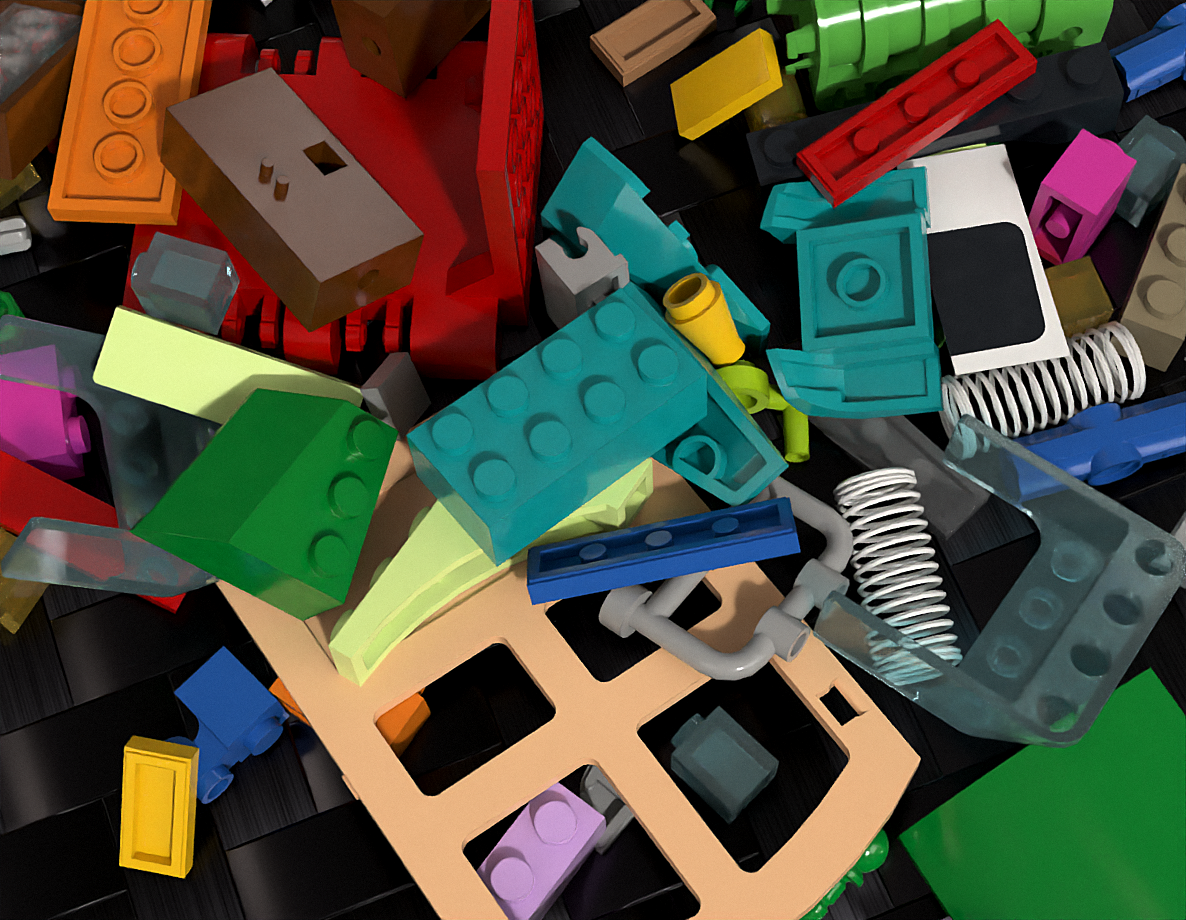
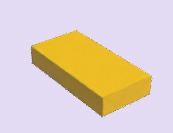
(726, 84)
(158, 806)

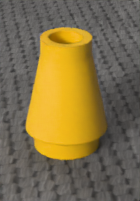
(703, 317)

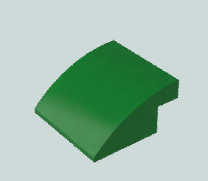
(1072, 826)

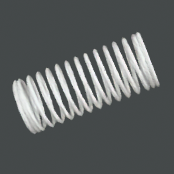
(1103, 357)
(859, 499)

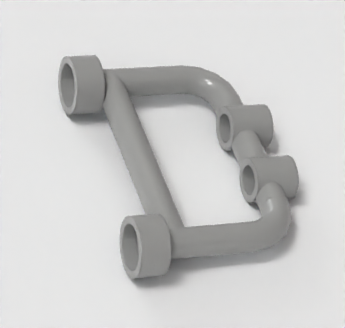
(778, 630)

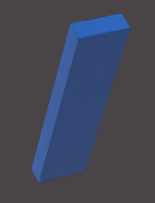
(661, 550)

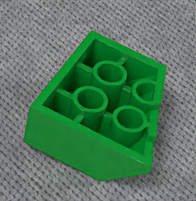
(279, 499)

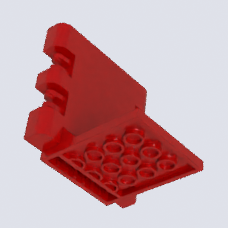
(450, 156)

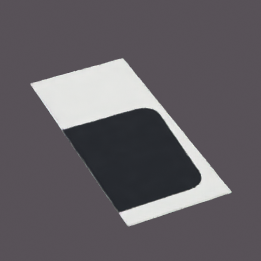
(986, 264)

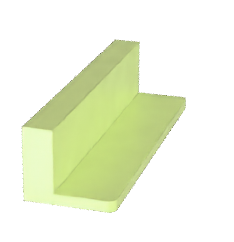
(199, 370)

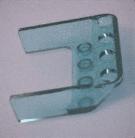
(144, 454)
(1061, 629)

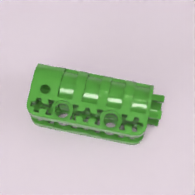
(874, 45)

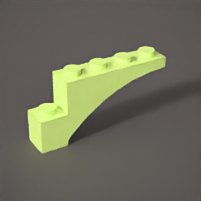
(446, 561)

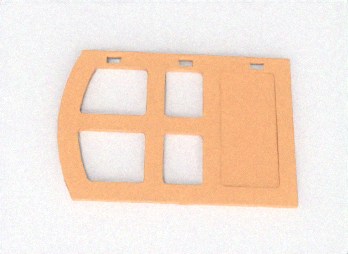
(591, 724)

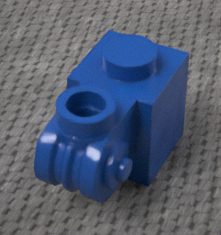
(233, 718)

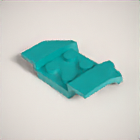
(860, 299)

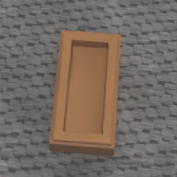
(651, 36)

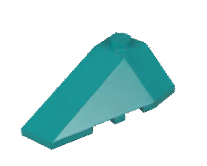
(608, 200)
(727, 447)

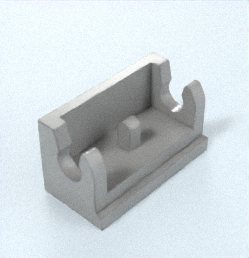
(578, 284)

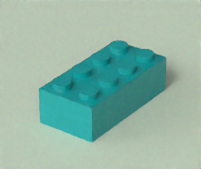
(559, 425)

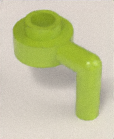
(756, 393)

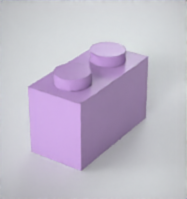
(541, 853)

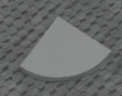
(602, 797)

